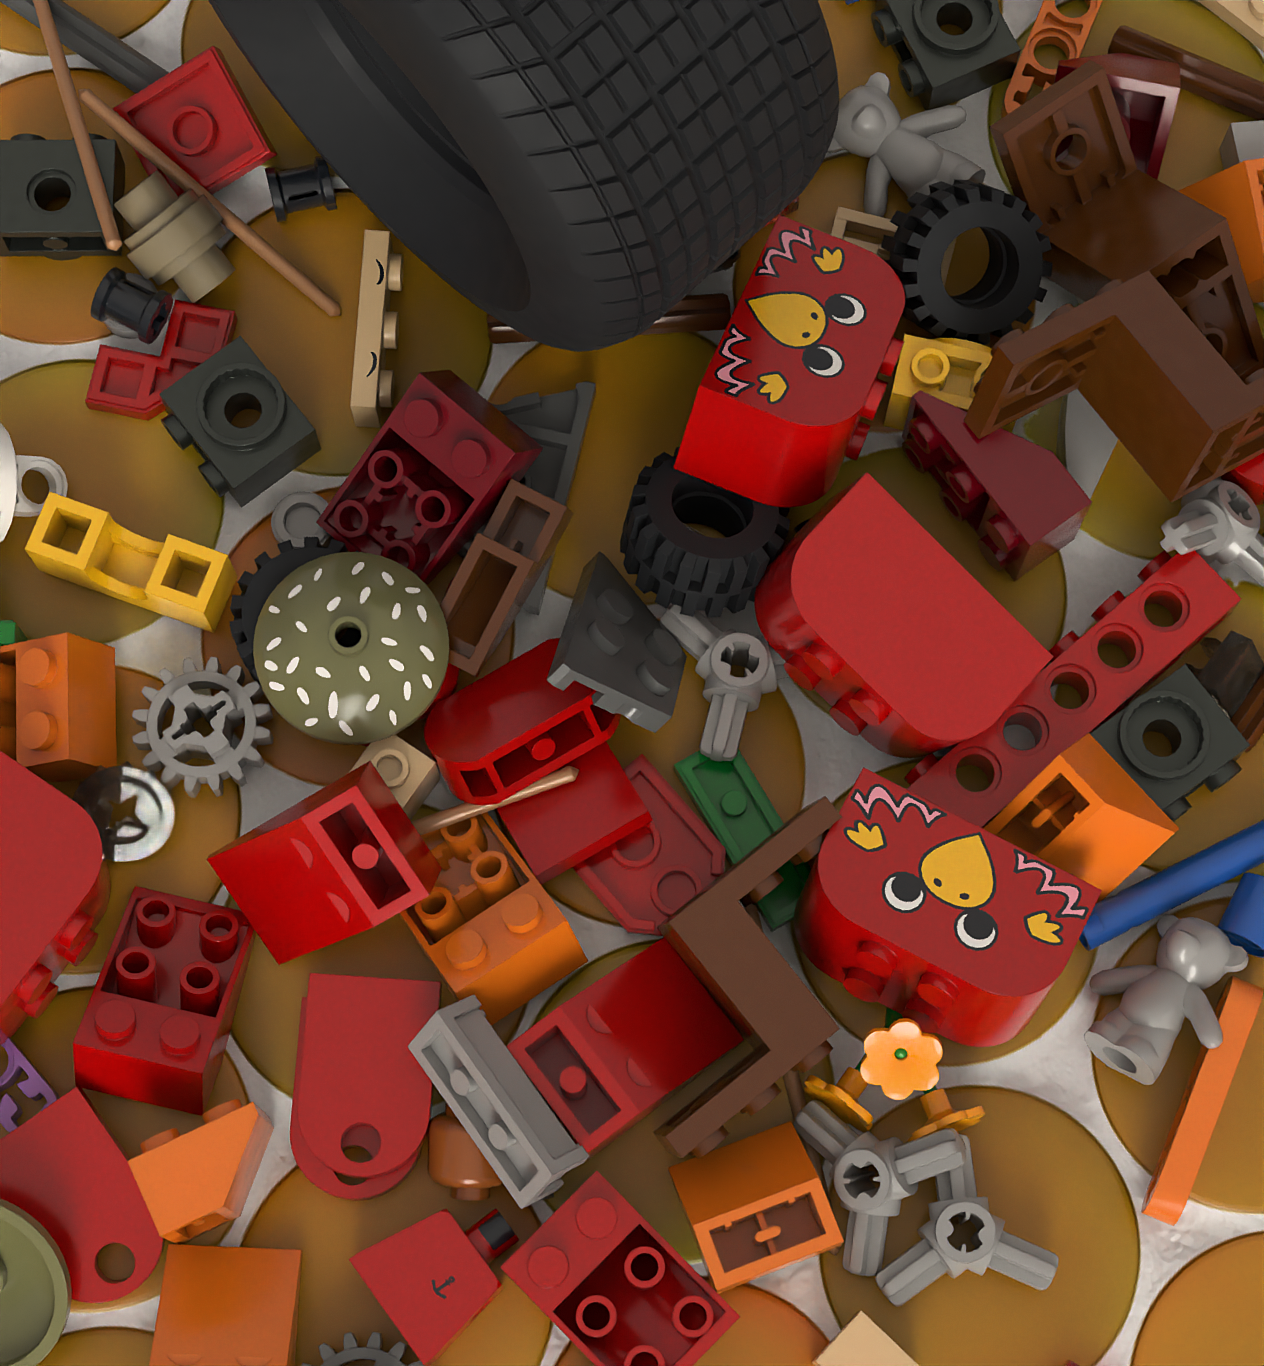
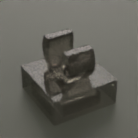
(1230, 671)

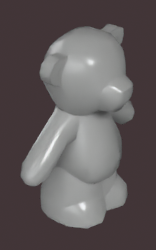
(897, 147)
(1159, 997)

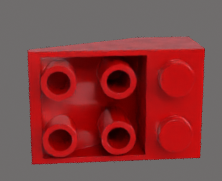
(328, 866)
(164, 1002)
(624, 1046)
(618, 1284)

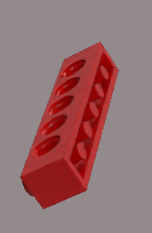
(1197, 603)

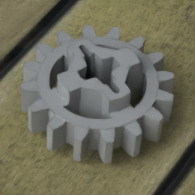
(182, 740)

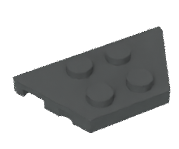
(560, 427)
(618, 649)

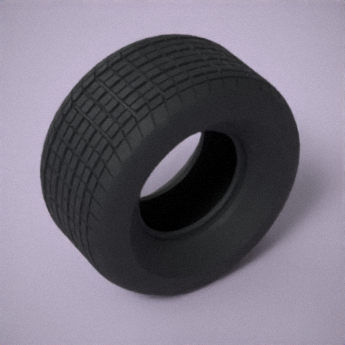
(558, 151)

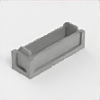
(495, 1101)

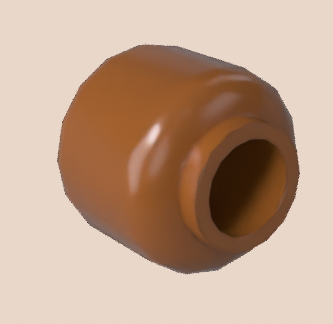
(457, 1160)

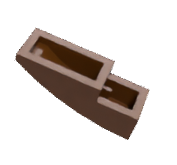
(500, 573)

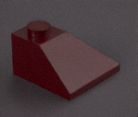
(1146, 100)

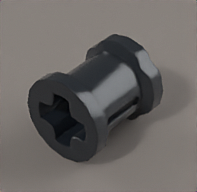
(300, 188)
(131, 305)

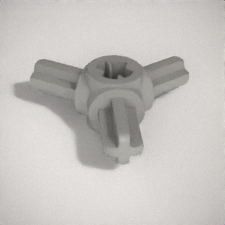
(1220, 526)
(728, 695)
(899, 1171)
(993, 1245)

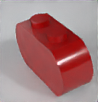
(513, 728)

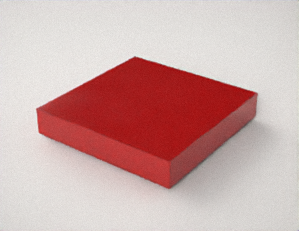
(200, 122)
(578, 817)

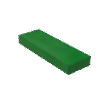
(740, 820)

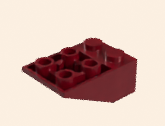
(429, 476)
(1001, 484)

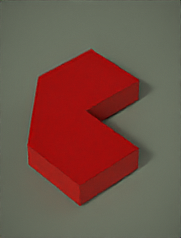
(131, 381)

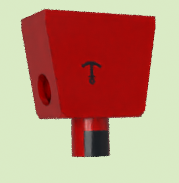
(435, 1277)

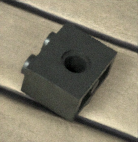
(943, 65)
(42, 170)
(238, 458)
(1200, 735)

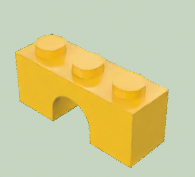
(99, 554)

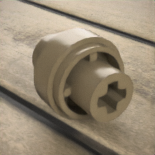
(174, 236)

